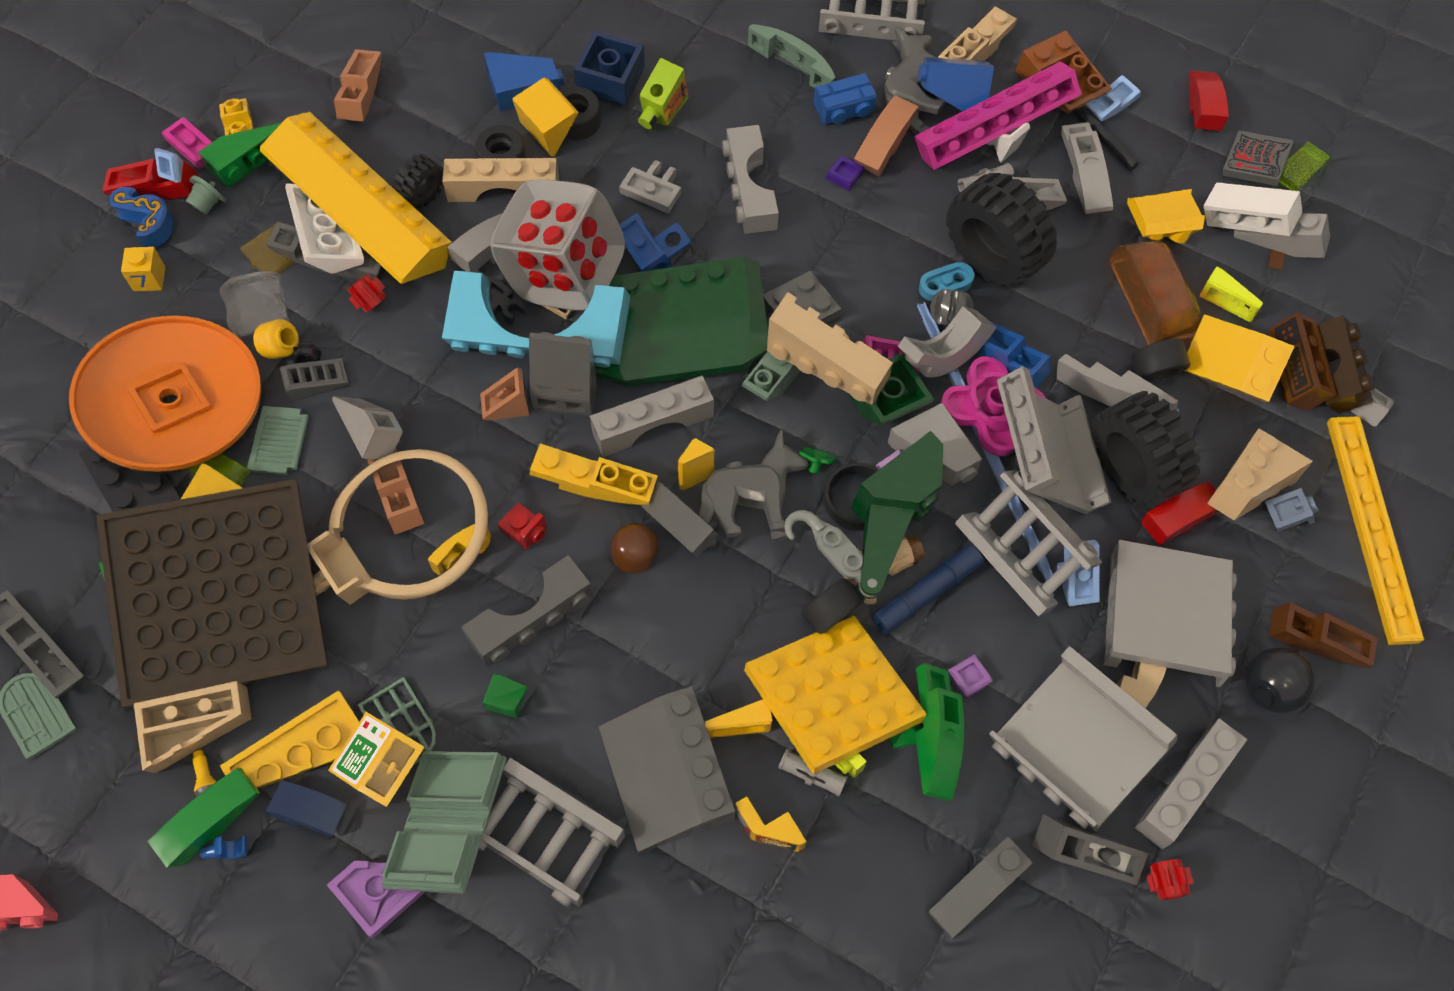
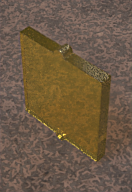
(263, 257)

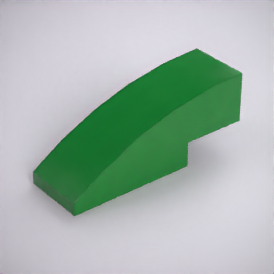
(203, 818)

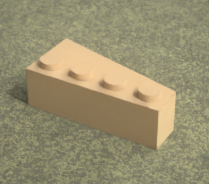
(826, 351)

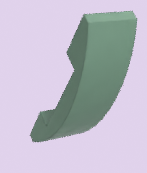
(794, 50)

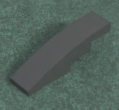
(36, 647)

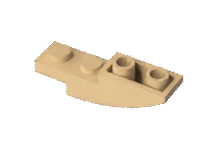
(983, 39)

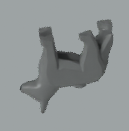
(904, 78)
(751, 486)

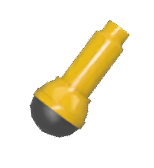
(202, 771)

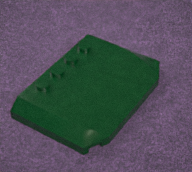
(691, 322)

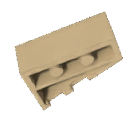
(1257, 474)
(188, 721)

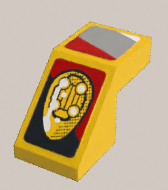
(780, 832)

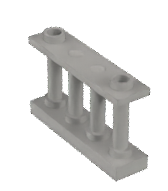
(871, 25)
(1017, 571)
(575, 814)

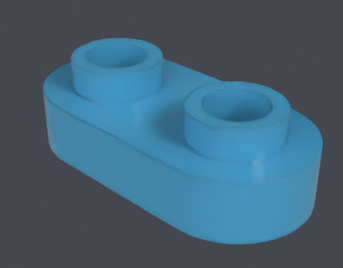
(944, 279)

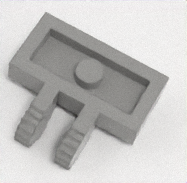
(650, 189)

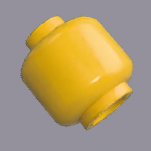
(275, 339)

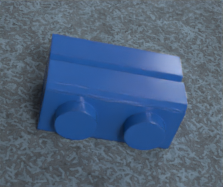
(844, 99)

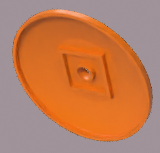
(130, 371)

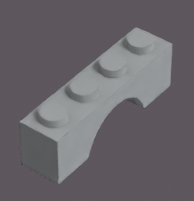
(756, 204)
(622, 425)
(1191, 784)

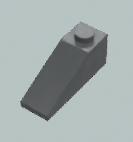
(1089, 850)
(980, 887)

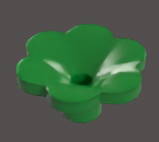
(816, 458)

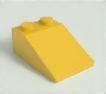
(1238, 358)

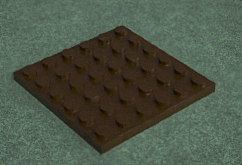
(210, 591)

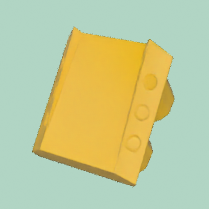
(1167, 215)

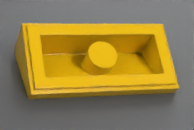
(695, 464)

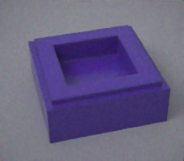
(845, 173)

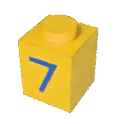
(143, 269)

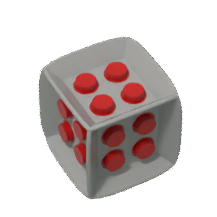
(558, 243)

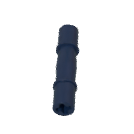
(927, 589)

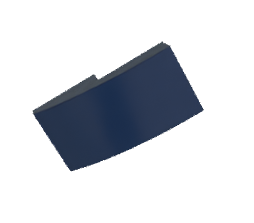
(306, 807)

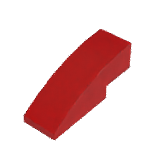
(1207, 100)
(145, 179)
(1180, 513)

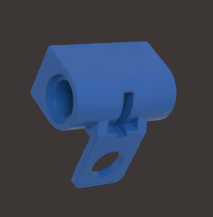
(648, 251)

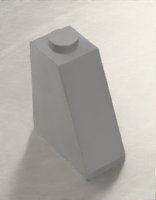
(959, 455)

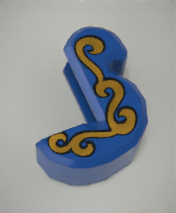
(147, 210)

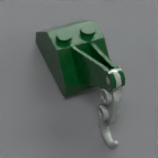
(887, 504)

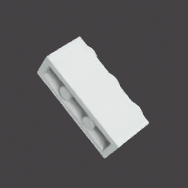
(1253, 208)

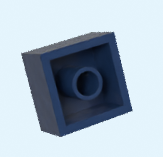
(610, 67)

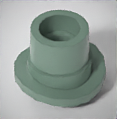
(203, 195)

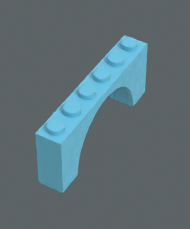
(474, 325)

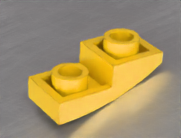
(236, 116)
(452, 549)

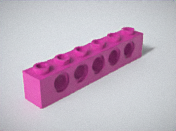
(998, 115)

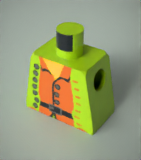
(663, 94)

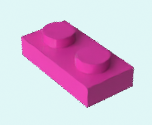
(187, 140)

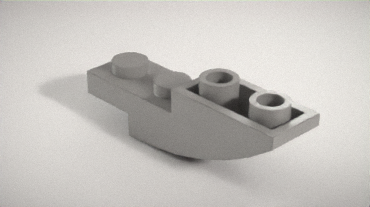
(1089, 167)

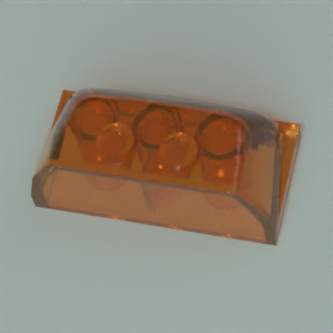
(1157, 291)

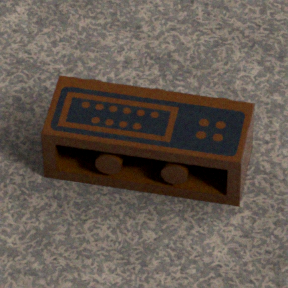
(1307, 372)

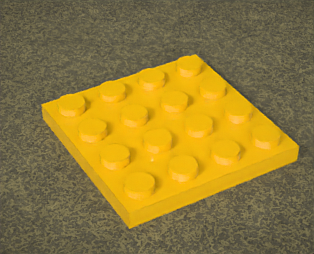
(834, 694)

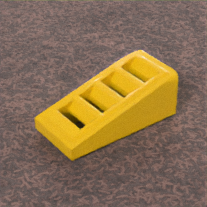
(745, 720)

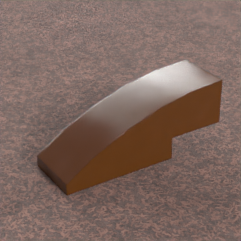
(1322, 635)

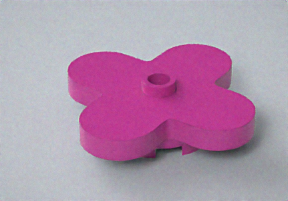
(982, 405)

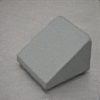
(1374, 411)

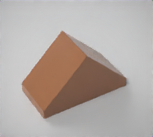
(505, 398)

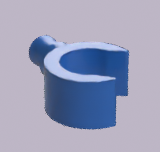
(225, 849)

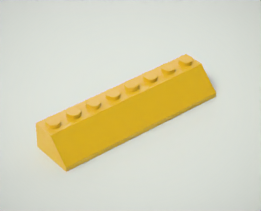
(357, 198)

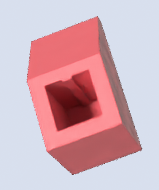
(22, 904)

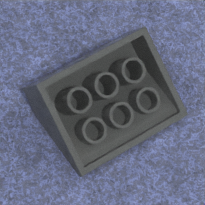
(666, 770)

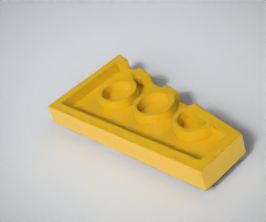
(298, 745)

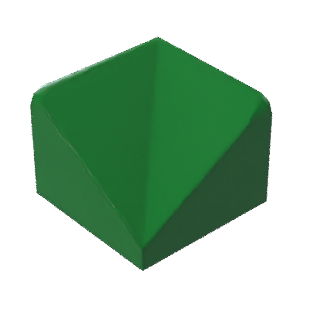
(504, 696)

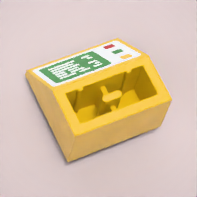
(376, 759)

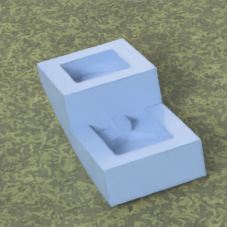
(1120, 97)

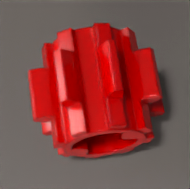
(366, 293)
(1170, 879)

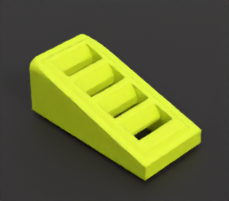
(1230, 295)

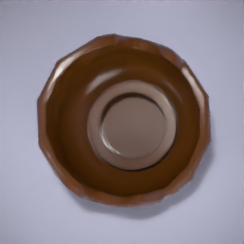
(634, 548)

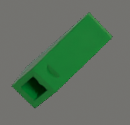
(236, 154)

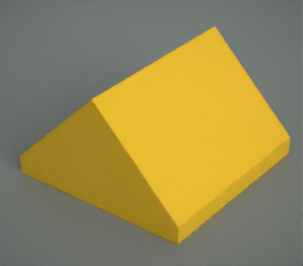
(545, 114)

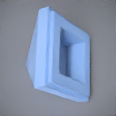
(168, 165)

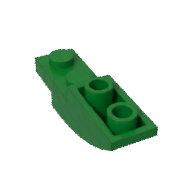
(943, 733)

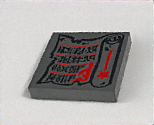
(1258, 158)

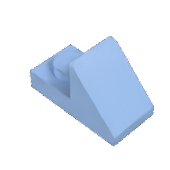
(1083, 584)

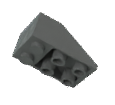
(562, 373)

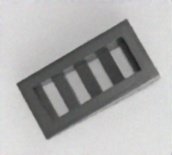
(302, 370)

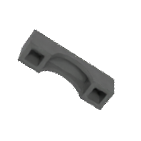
(497, 634)

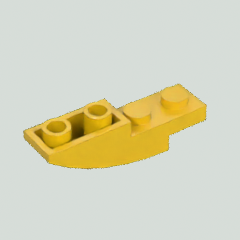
(592, 478)

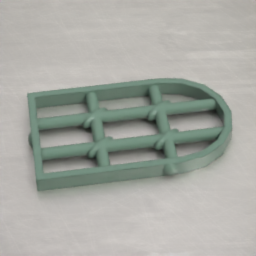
(403, 711)

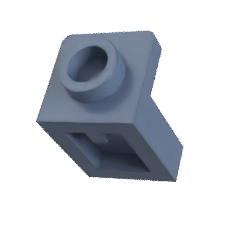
(1291, 509)

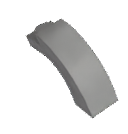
(952, 346)

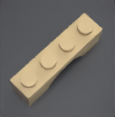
(470, 177)

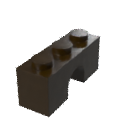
(1350, 379)

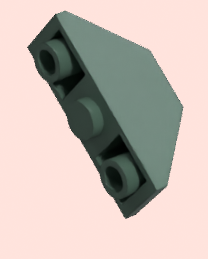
(770, 377)

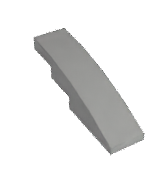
(1105, 384)

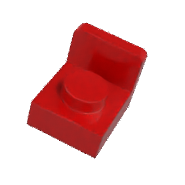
(523, 526)

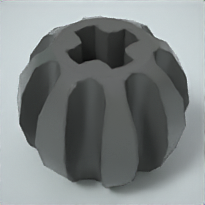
(947, 304)

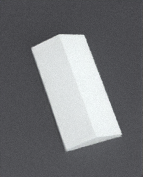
(320, 237)

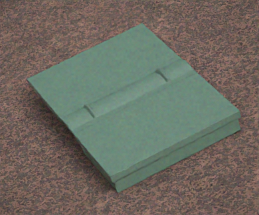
(445, 823)

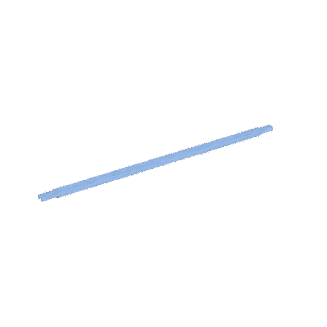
(994, 461)

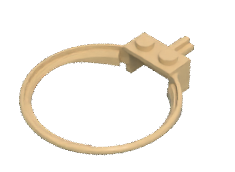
(345, 572)

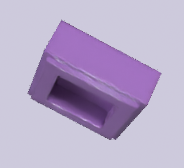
(970, 676)

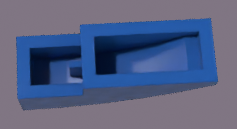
(1013, 353)

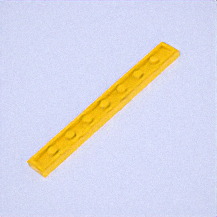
(1375, 532)

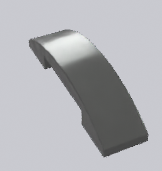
(286, 243)

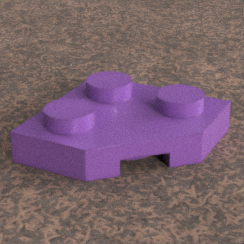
(369, 904)

